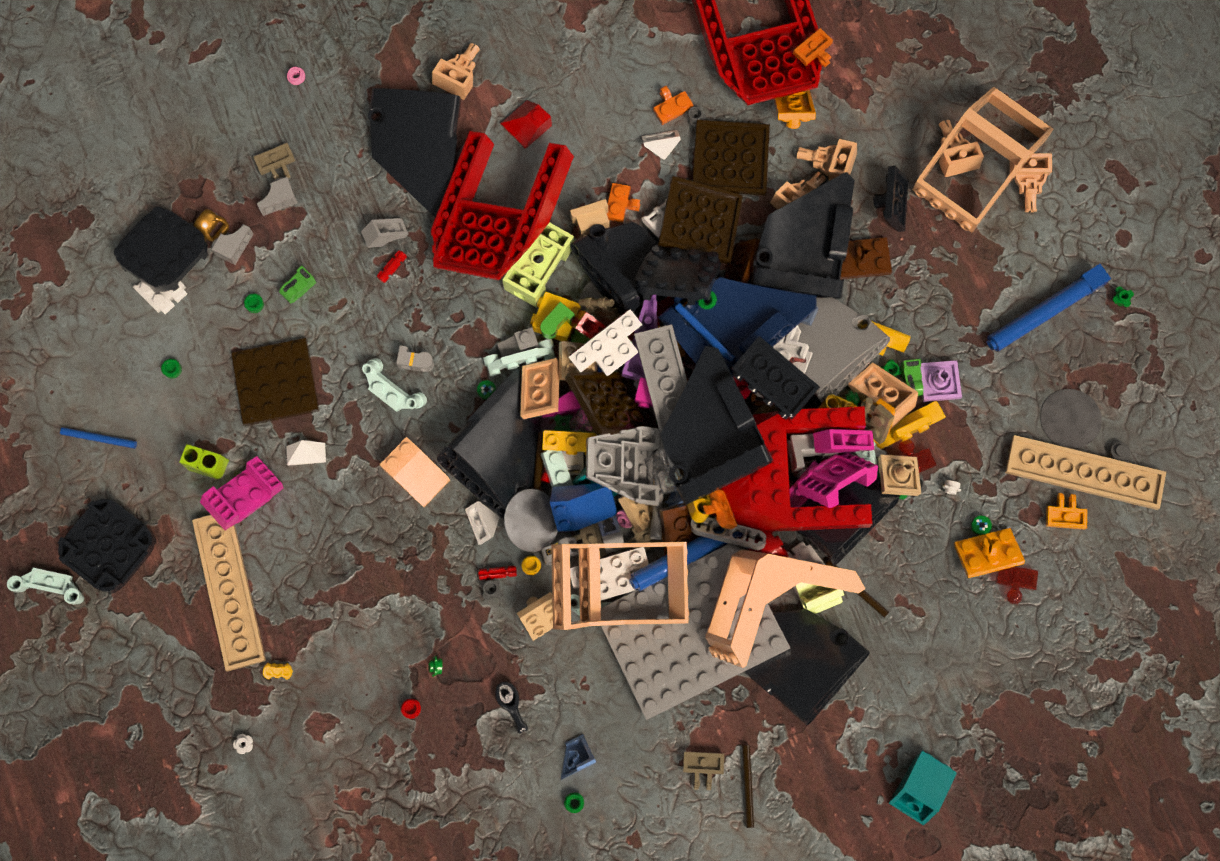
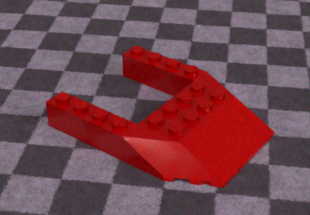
(761, 62)
(488, 237)
(764, 496)

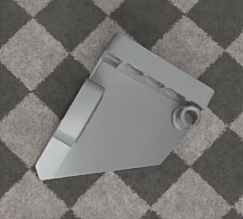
(839, 345)

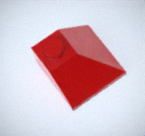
(527, 123)

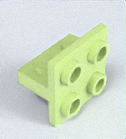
(818, 598)

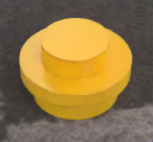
(531, 565)

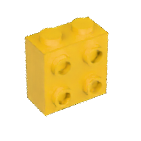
(546, 305)

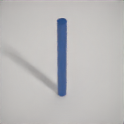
(704, 332)
(98, 437)

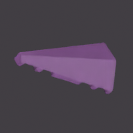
(648, 318)

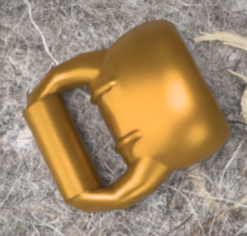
(206, 223)

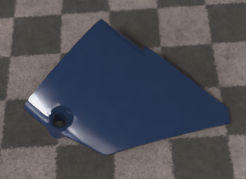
(739, 317)

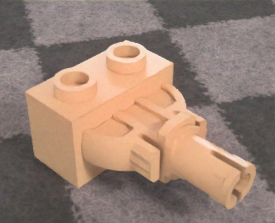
(457, 73)
(960, 154)
(832, 159)
(1032, 177)
(791, 192)

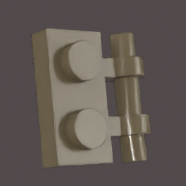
(604, 313)
(880, 420)

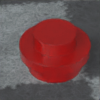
(411, 708)

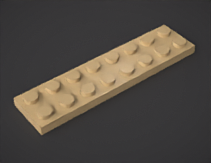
(1086, 472)
(229, 594)

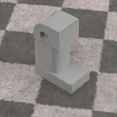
(802, 446)

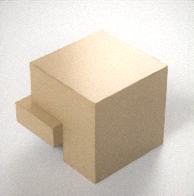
(590, 215)

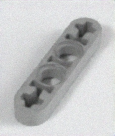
(727, 536)

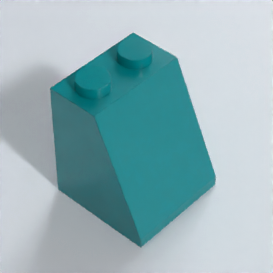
(923, 788)

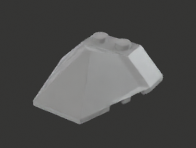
(620, 465)

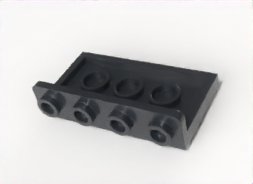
(774, 379)

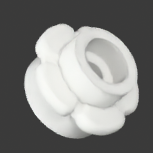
(951, 487)
(248, 743)

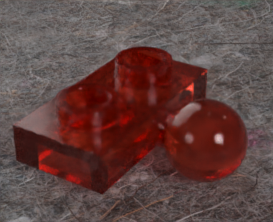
(924, 457)
(1018, 579)

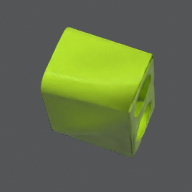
(215, 472)

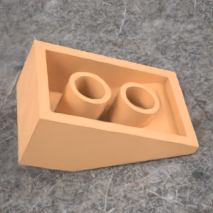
(878, 384)
(414, 472)

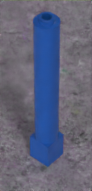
(1053, 305)
(658, 569)

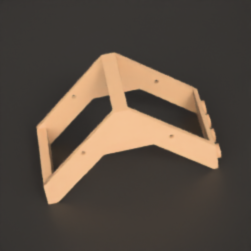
(995, 139)
(762, 580)
(590, 585)

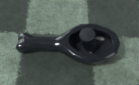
(508, 699)

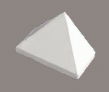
(662, 142)
(306, 453)
(482, 521)

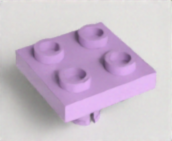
(940, 381)

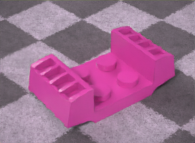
(833, 474)
(241, 494)

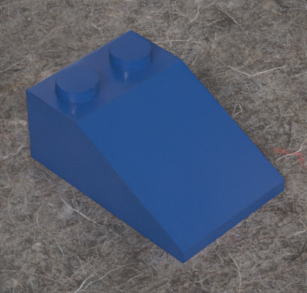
(581, 506)

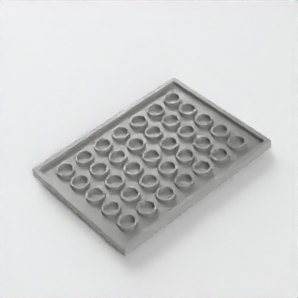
(673, 660)

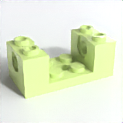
(529, 278)

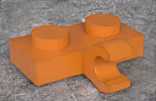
(813, 48)
(672, 106)
(619, 202)
(722, 509)

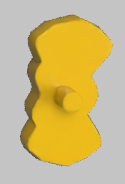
(277, 670)

